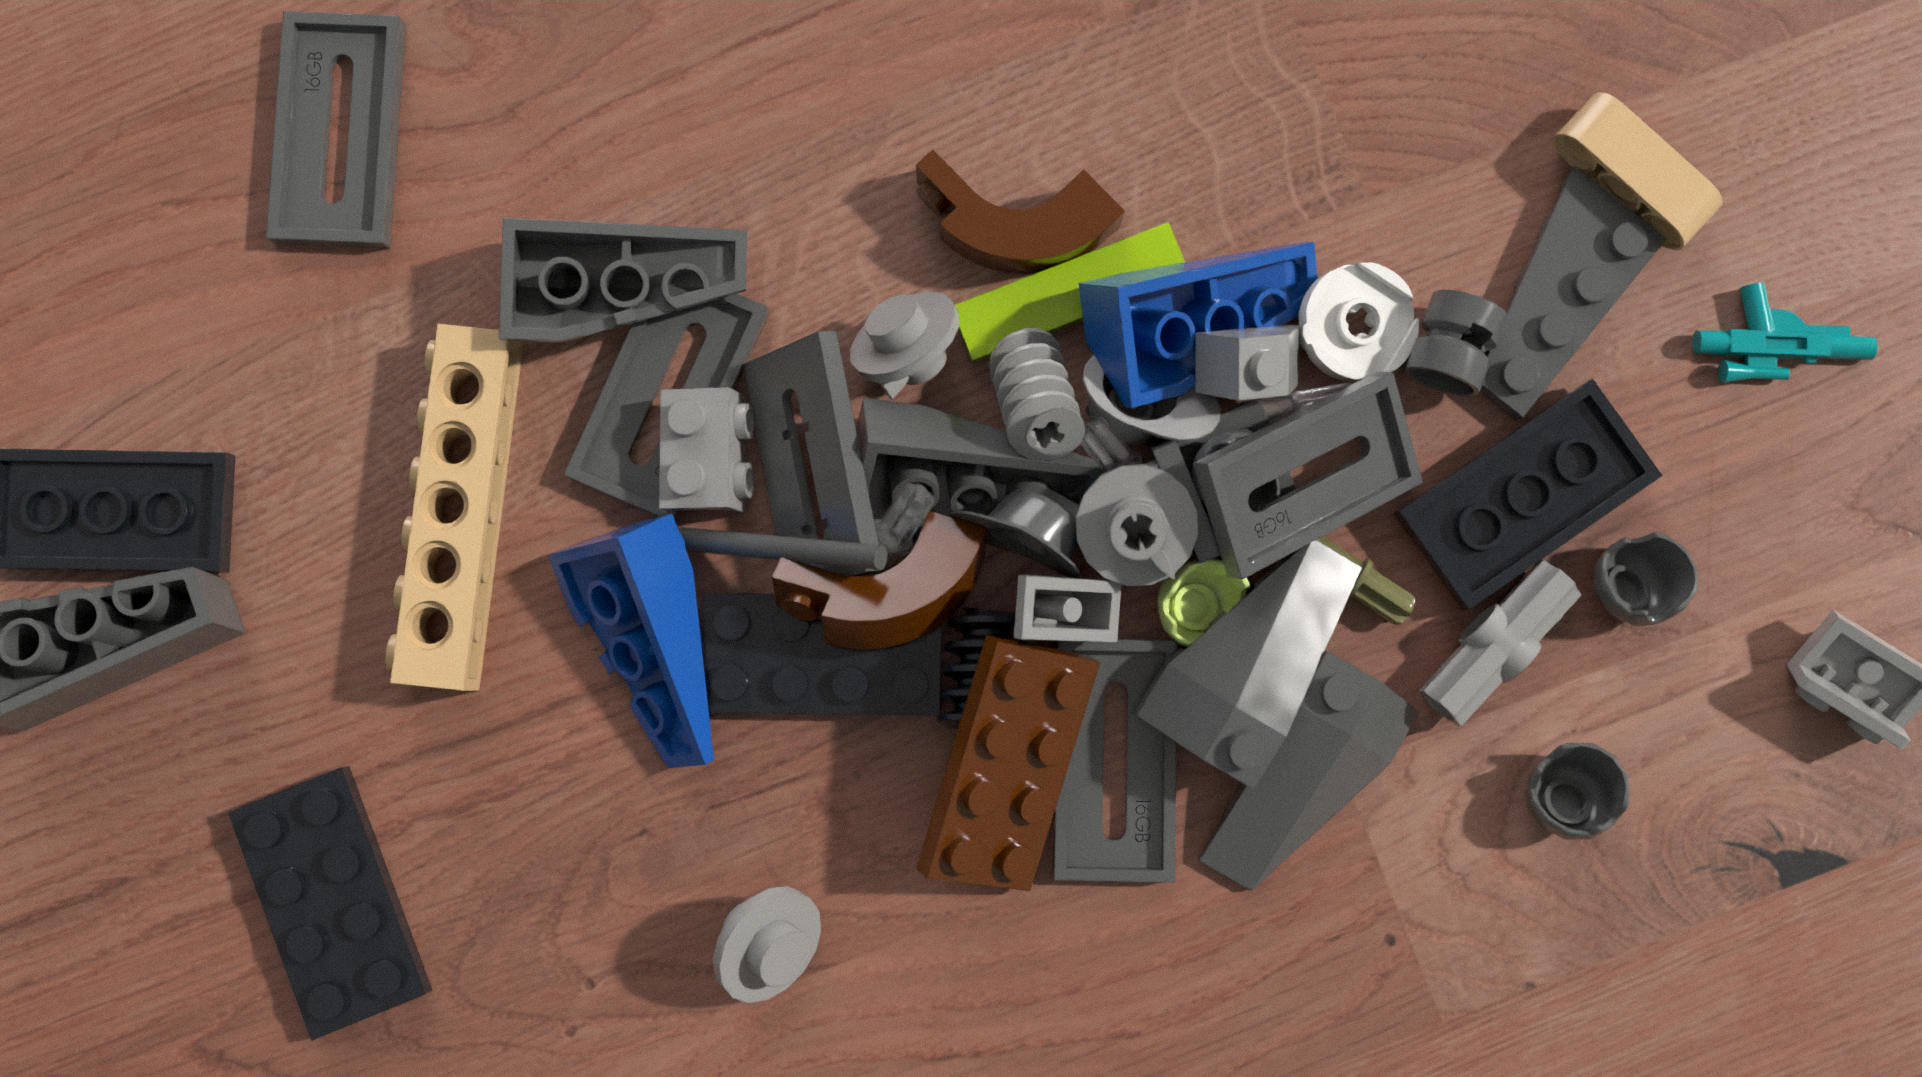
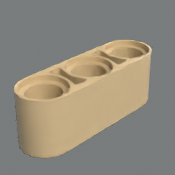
(1638, 168)

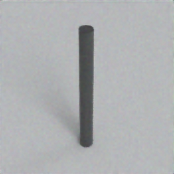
(793, 548)

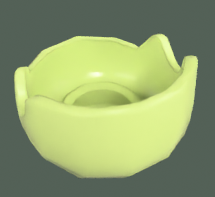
(1197, 598)

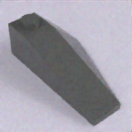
(599, 276)
(955, 459)
(1248, 673)
(1332, 752)

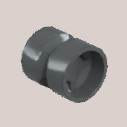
(1458, 335)

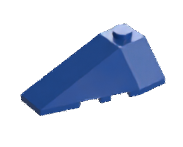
(1148, 319)
(643, 608)

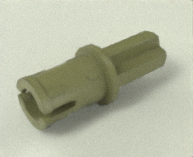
(1376, 590)

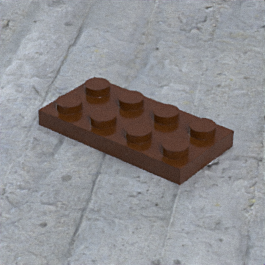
(1007, 764)

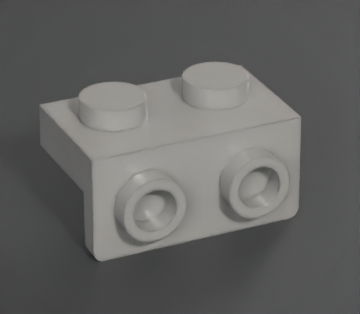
(705, 450)
(1860, 678)

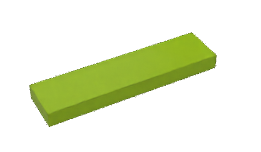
(1052, 296)

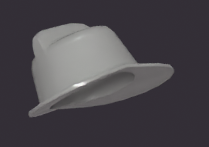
(1175, 418)

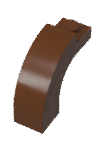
(1017, 239)
(893, 604)

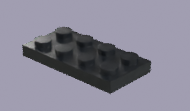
(1528, 494)
(115, 510)
(780, 665)
(330, 902)

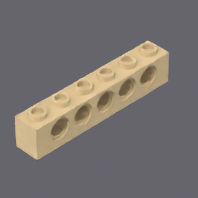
(474, 536)

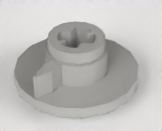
(905, 340)
(1136, 525)
(766, 944)

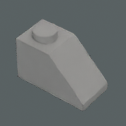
(1248, 362)
(1067, 609)

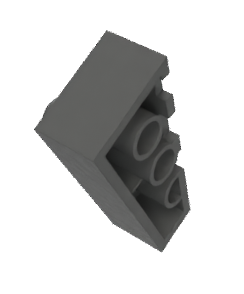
(103, 638)

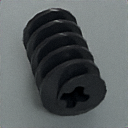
(974, 627)

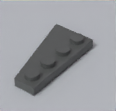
(1575, 275)

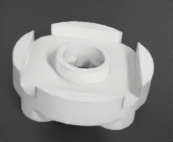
(1389, 315)

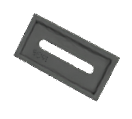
(297, 199)
(817, 376)
(606, 444)
(1379, 474)
(1148, 842)

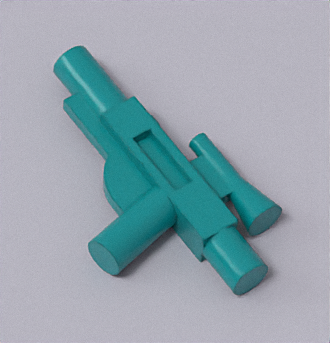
(1775, 336)

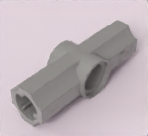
(1500, 642)

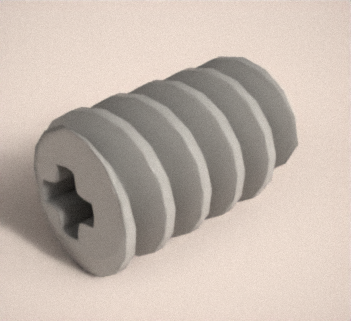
(1036, 395)

